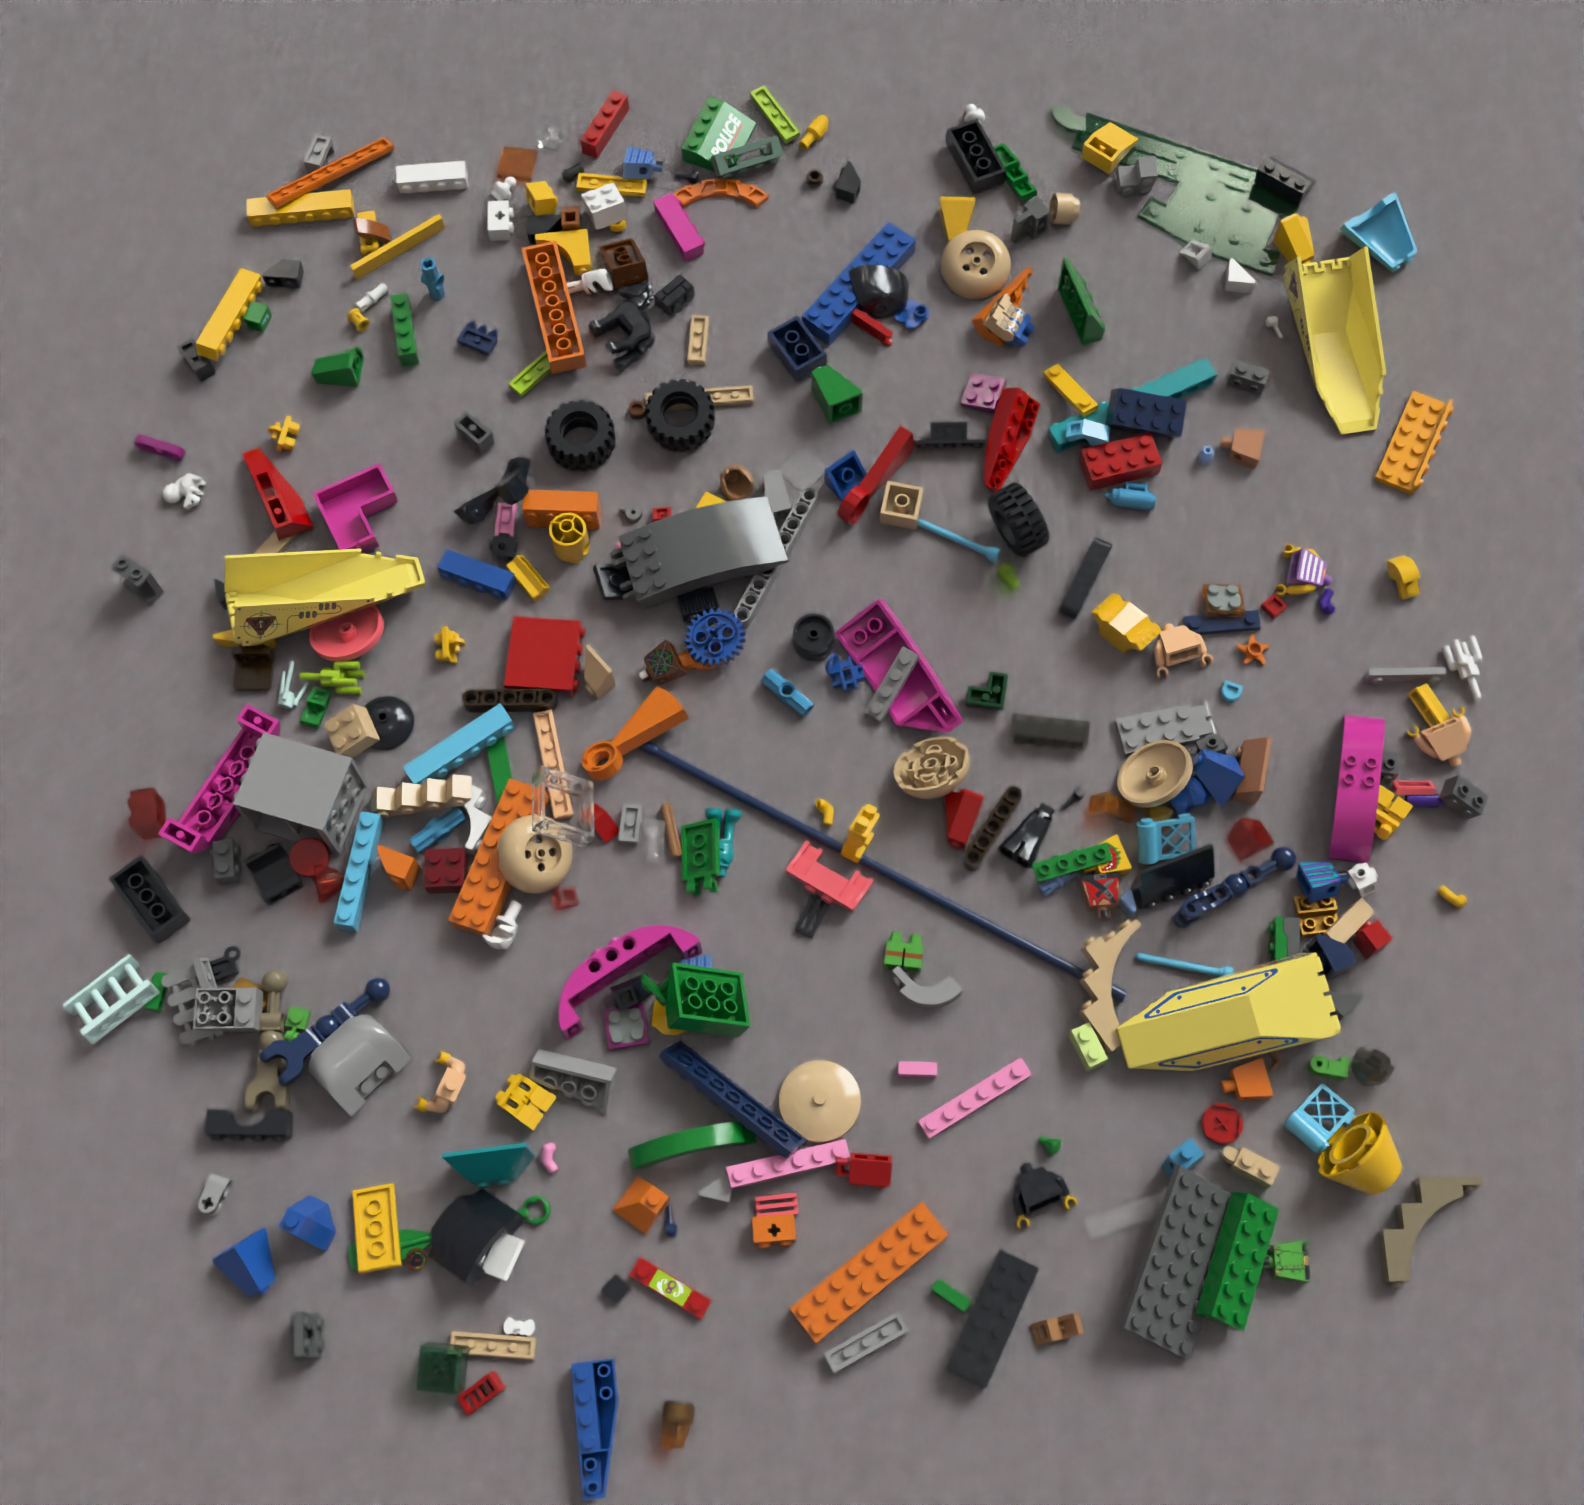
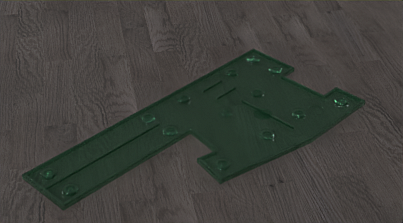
(1191, 203)

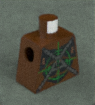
(663, 664)

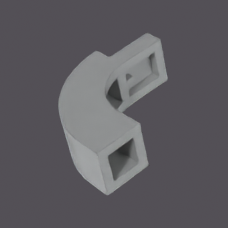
(926, 997)

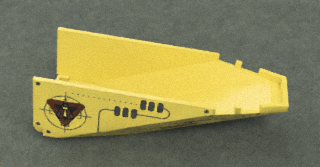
(1340, 336)
(299, 590)

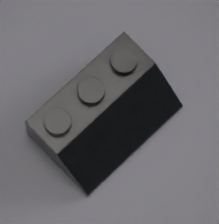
(1284, 180)

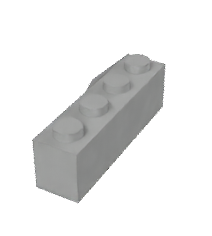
(575, 1077)

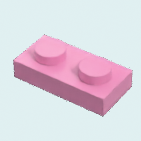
(506, 519)

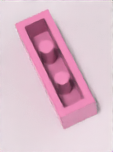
(917, 1069)

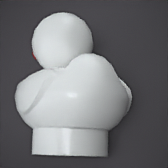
(972, 113)
(502, 190)

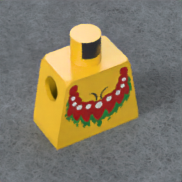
(1120, 862)

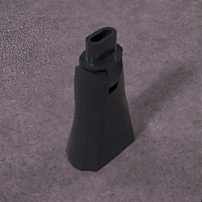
(1027, 838)

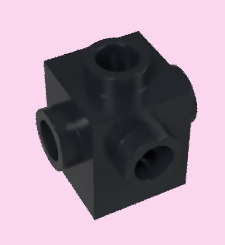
(510, 546)

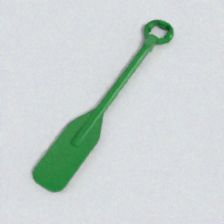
(418, 1239)

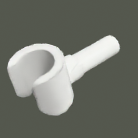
(1272, 321)

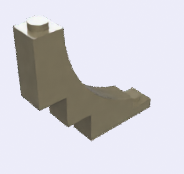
(1430, 1196)

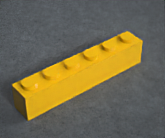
(305, 208)
(229, 314)

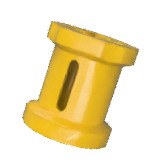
(358, 320)

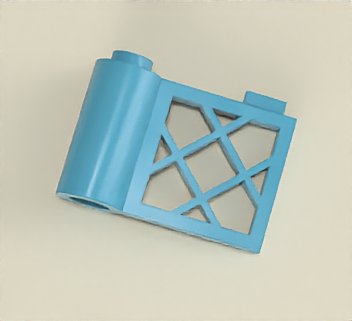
(1150, 842)
(1311, 1131)

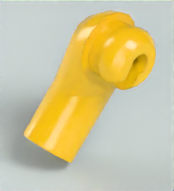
(826, 809)
(1457, 901)

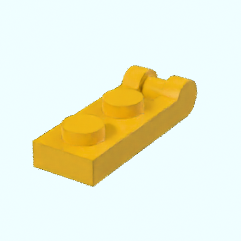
(365, 247)

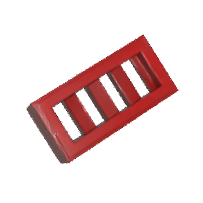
(495, 1381)

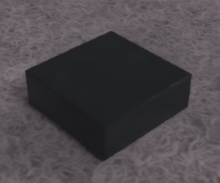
(616, 1289)

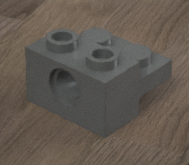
(1032, 221)
(301, 1346)

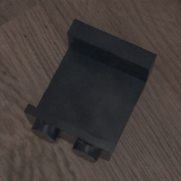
(273, 873)

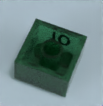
(442, 1368)

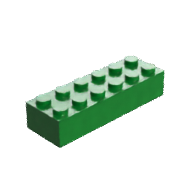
(1237, 1261)

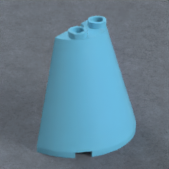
(1384, 233)

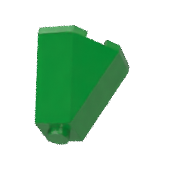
(339, 368)

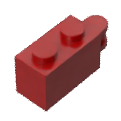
(866, 1169)

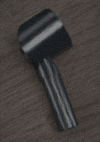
(692, 178)
(1075, 796)

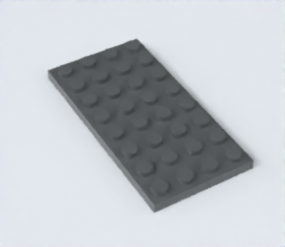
(1177, 1264)

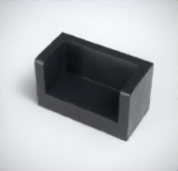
(198, 364)

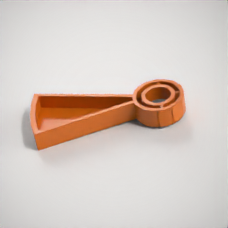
(655, 716)

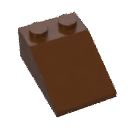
(624, 263)

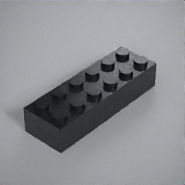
(992, 1319)

